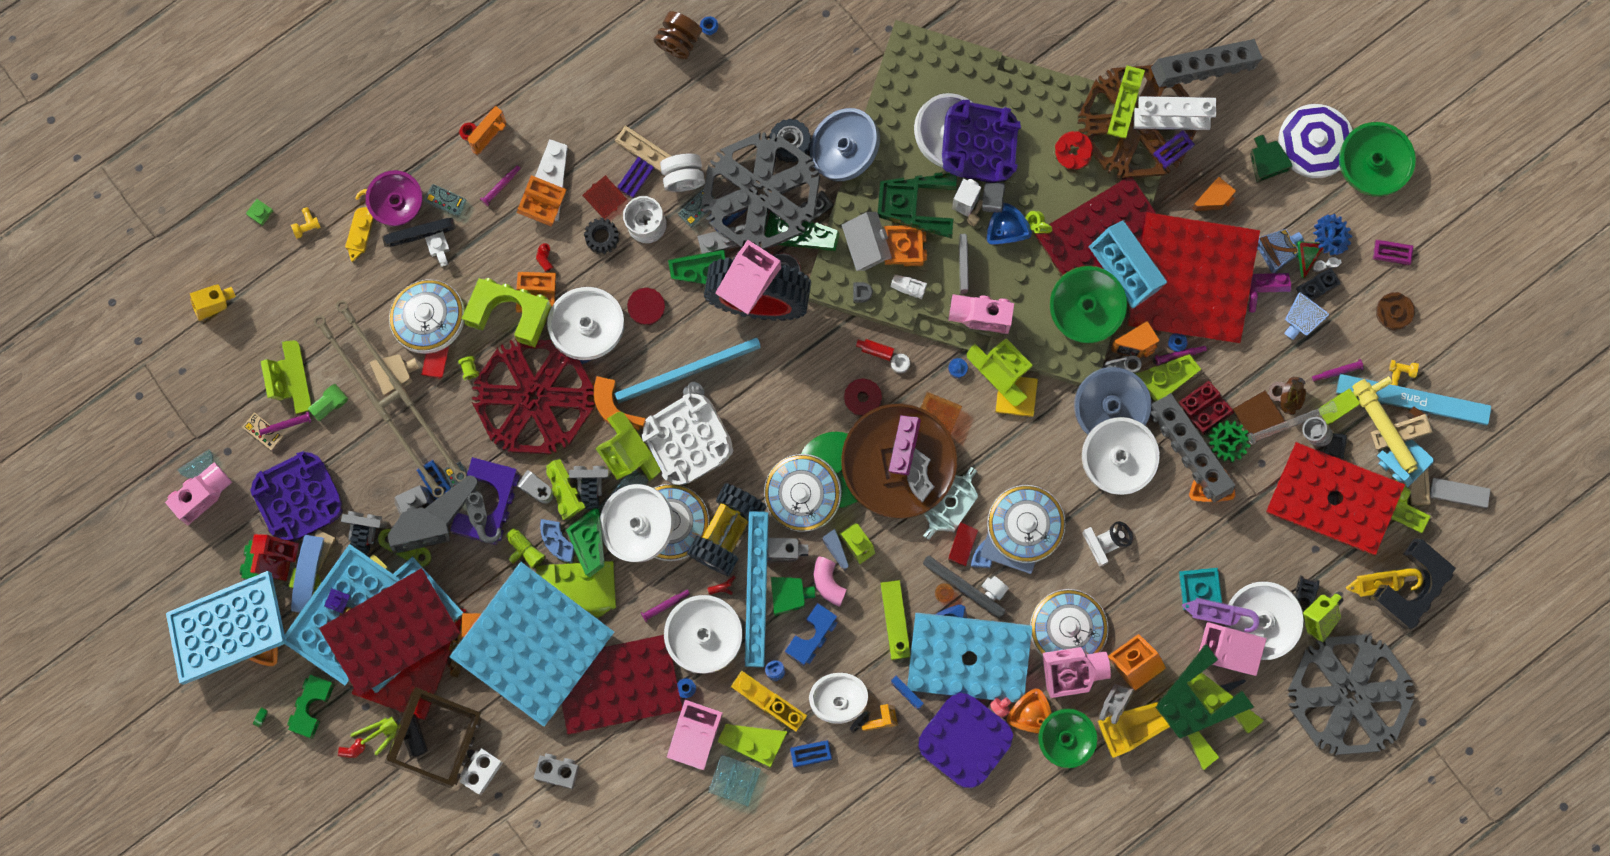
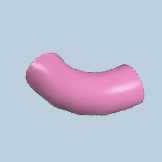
(825, 582)

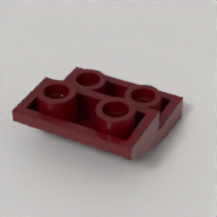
(1206, 407)

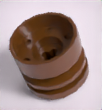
(677, 35)

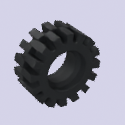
(601, 225)

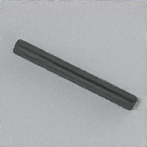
(964, 587)

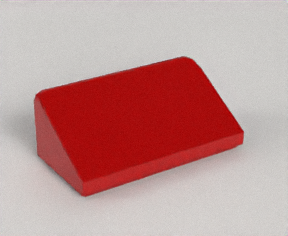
(435, 363)
(962, 544)

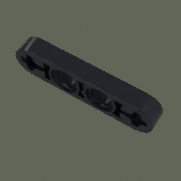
(418, 232)

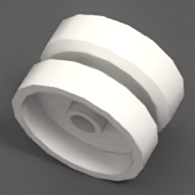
(682, 172)

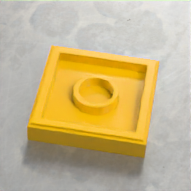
(1026, 408)

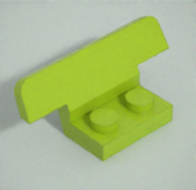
(1002, 368)
(287, 377)
(627, 450)

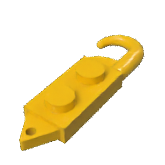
(359, 230)
(1368, 584)

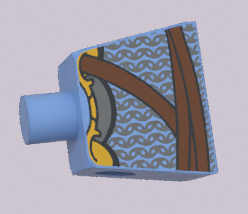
(1278, 248)

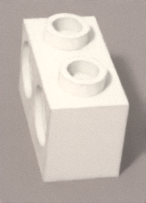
(966, 197)
(485, 774)

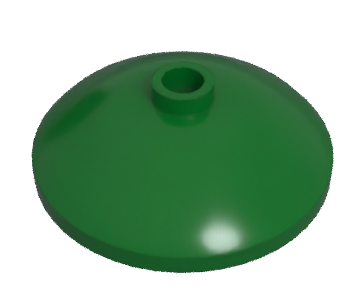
(1081, 738)

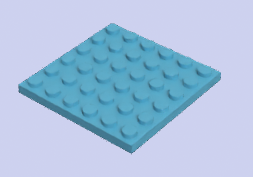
(532, 644)

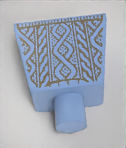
(1304, 316)

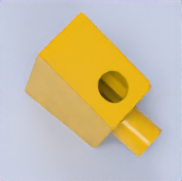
(210, 300)

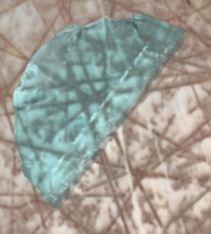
(197, 465)

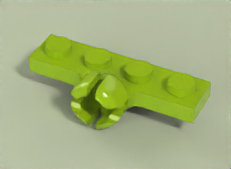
(1408, 515)

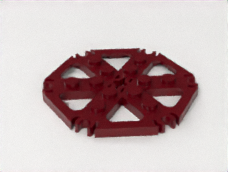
(522, 411)

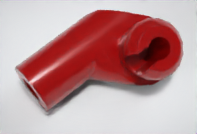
(542, 257)
(352, 752)

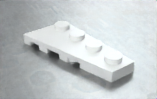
(553, 165)

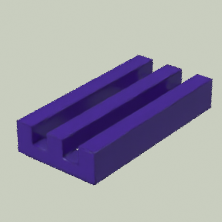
(1161, 159)
(643, 164)

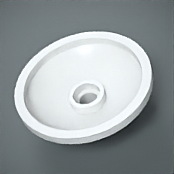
(838, 690)

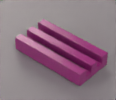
(1376, 256)

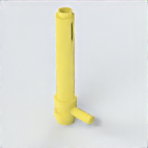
(1369, 400)

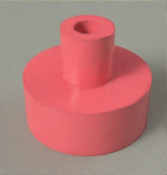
(1001, 707)

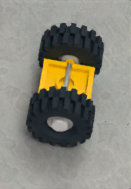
(725, 529)

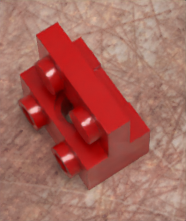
(270, 547)

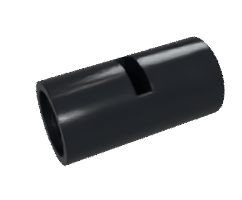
(414, 739)

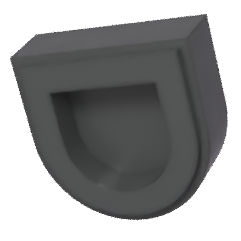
(861, 292)

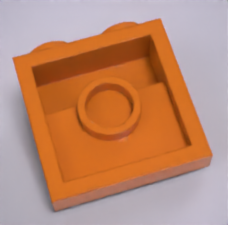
(906, 245)

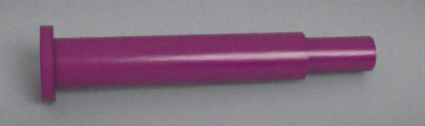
(499, 186)
(1175, 355)
(1340, 370)
(286, 424)
(664, 605)

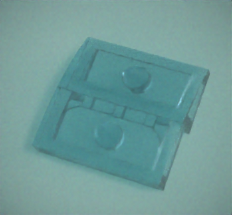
(734, 780)

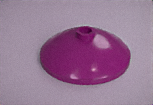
(385, 190)

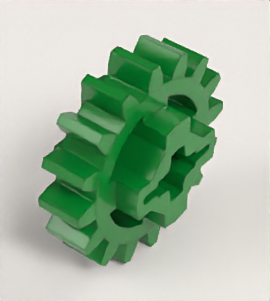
(1221, 442)

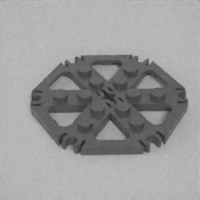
(757, 208)
(1343, 711)

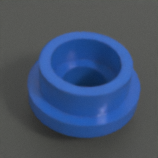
(709, 20)
(1173, 346)
(688, 694)

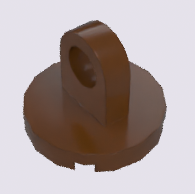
(1292, 394)

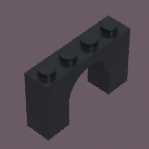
(1436, 573)

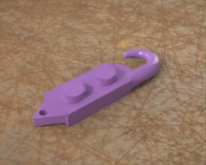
(1220, 613)

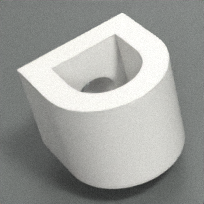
(994, 588)

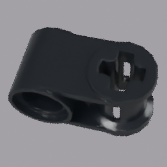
(1306, 590)

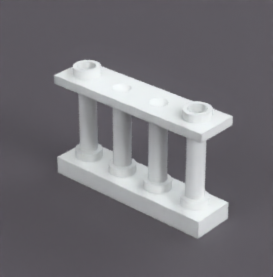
(1174, 113)

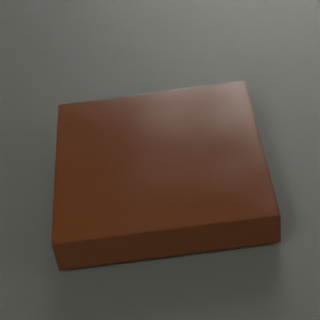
(1258, 413)

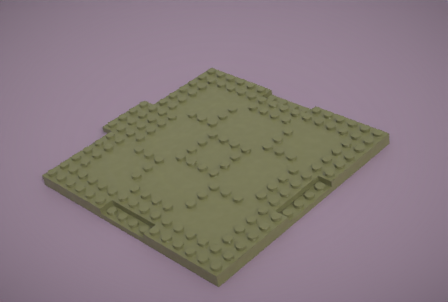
(1047, 104)

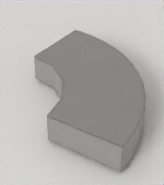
(918, 477)

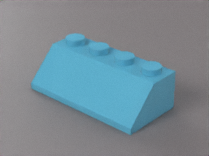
(1128, 262)

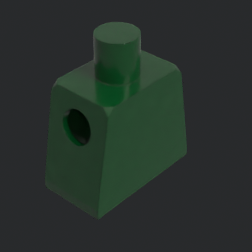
(1268, 159)

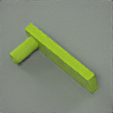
(895, 620)

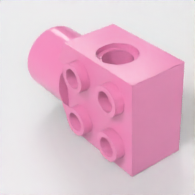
(975, 313)
(204, 493)
(1074, 671)

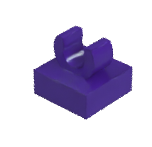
(337, 600)

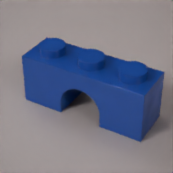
(803, 650)

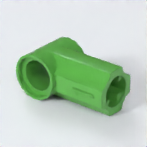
(332, 399)

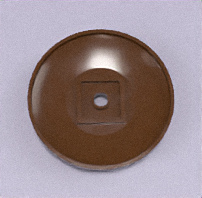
(869, 454)

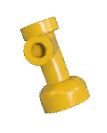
(311, 223)
(1397, 368)

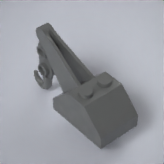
(429, 526)

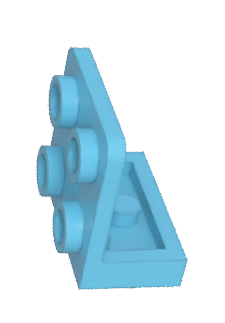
(1390, 463)

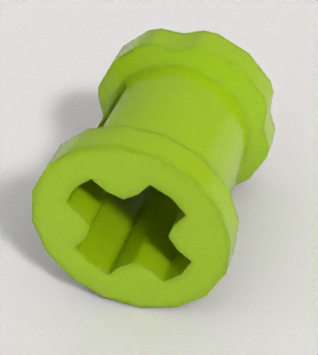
(468, 368)

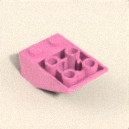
(748, 277)
(1234, 648)
(694, 734)

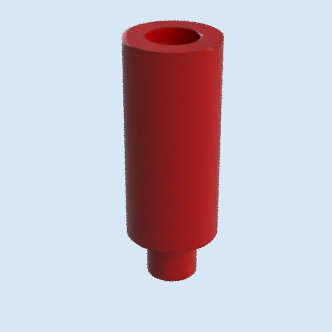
(876, 349)

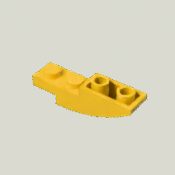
(768, 701)

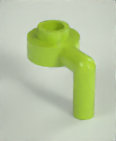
(1037, 222)

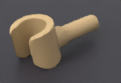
(973, 218)

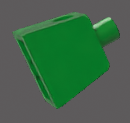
(789, 594)

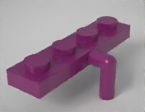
(1267, 283)

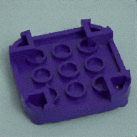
(980, 142)
(296, 497)
(965, 740)

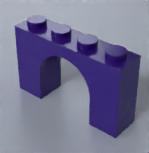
(501, 478)

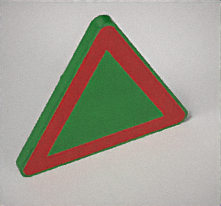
(1307, 254)

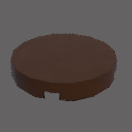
(1395, 311)

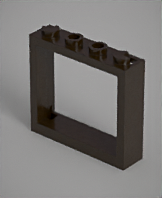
(461, 757)

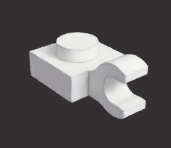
(438, 246)

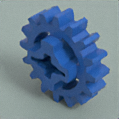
(1332, 234)

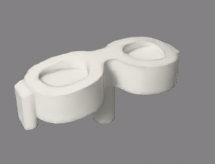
(1332, 262)

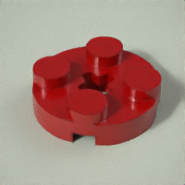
(1063, 149)

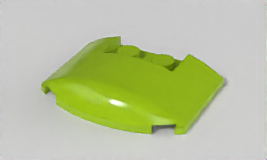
(592, 593)

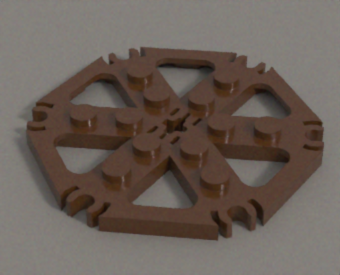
(1126, 147)

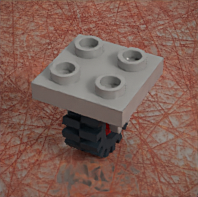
(590, 483)
(362, 529)

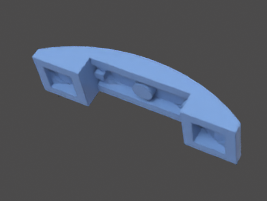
(306, 571)

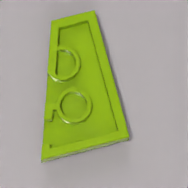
(1169, 376)
(565, 495)
(753, 742)

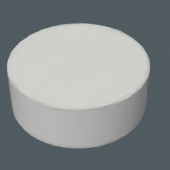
(900, 363)

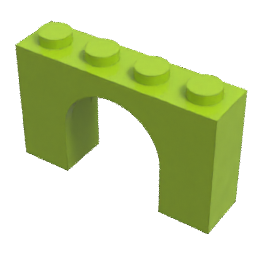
(489, 295)

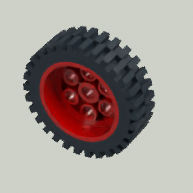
(783, 299)

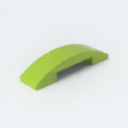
(1125, 102)

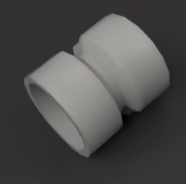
(1317, 432)

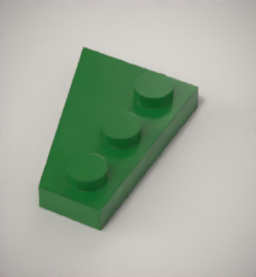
(694, 267)
(587, 542)

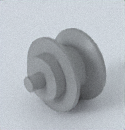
(693, 388)

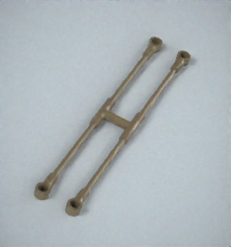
(380, 405)

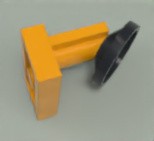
(888, 719)

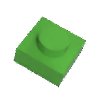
(259, 212)

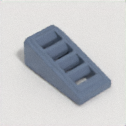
(834, 545)

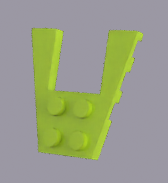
(1212, 697)

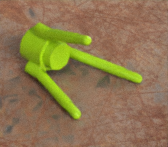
(387, 726)

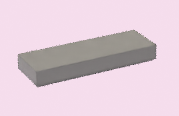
(963, 264)
(1459, 493)

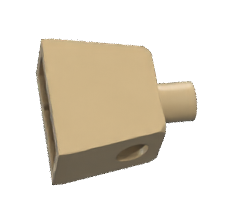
(398, 368)

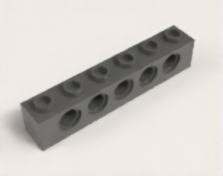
(1206, 63)
(1212, 490)

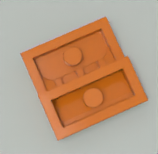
(541, 200)
(537, 284)

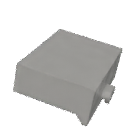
(866, 241)

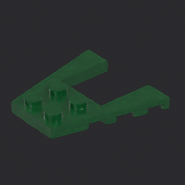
(899, 202)
(1183, 708)

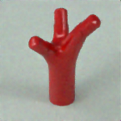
(721, 587)

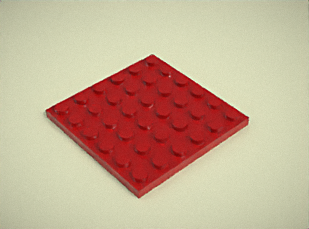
(1205, 274)

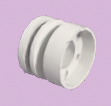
(644, 209)

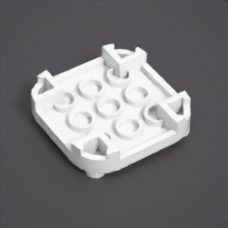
(687, 439)

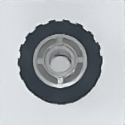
(796, 131)

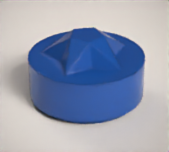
(957, 368)
(775, 670)

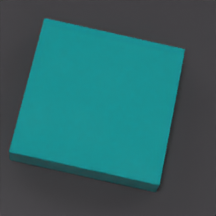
(1200, 584)

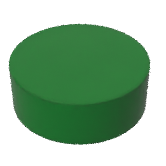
(260, 717)

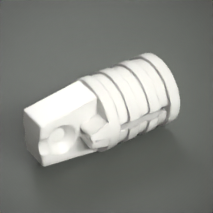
(909, 286)

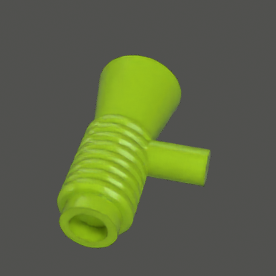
(525, 548)

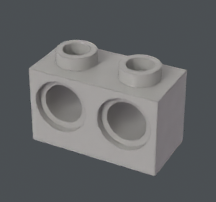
(555, 776)

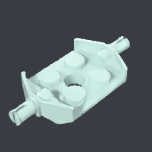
(948, 518)

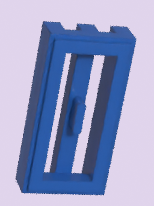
(906, 692)
(812, 761)

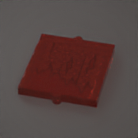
(604, 197)

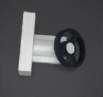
(1107, 541)

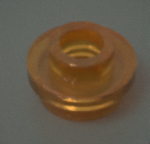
(944, 599)

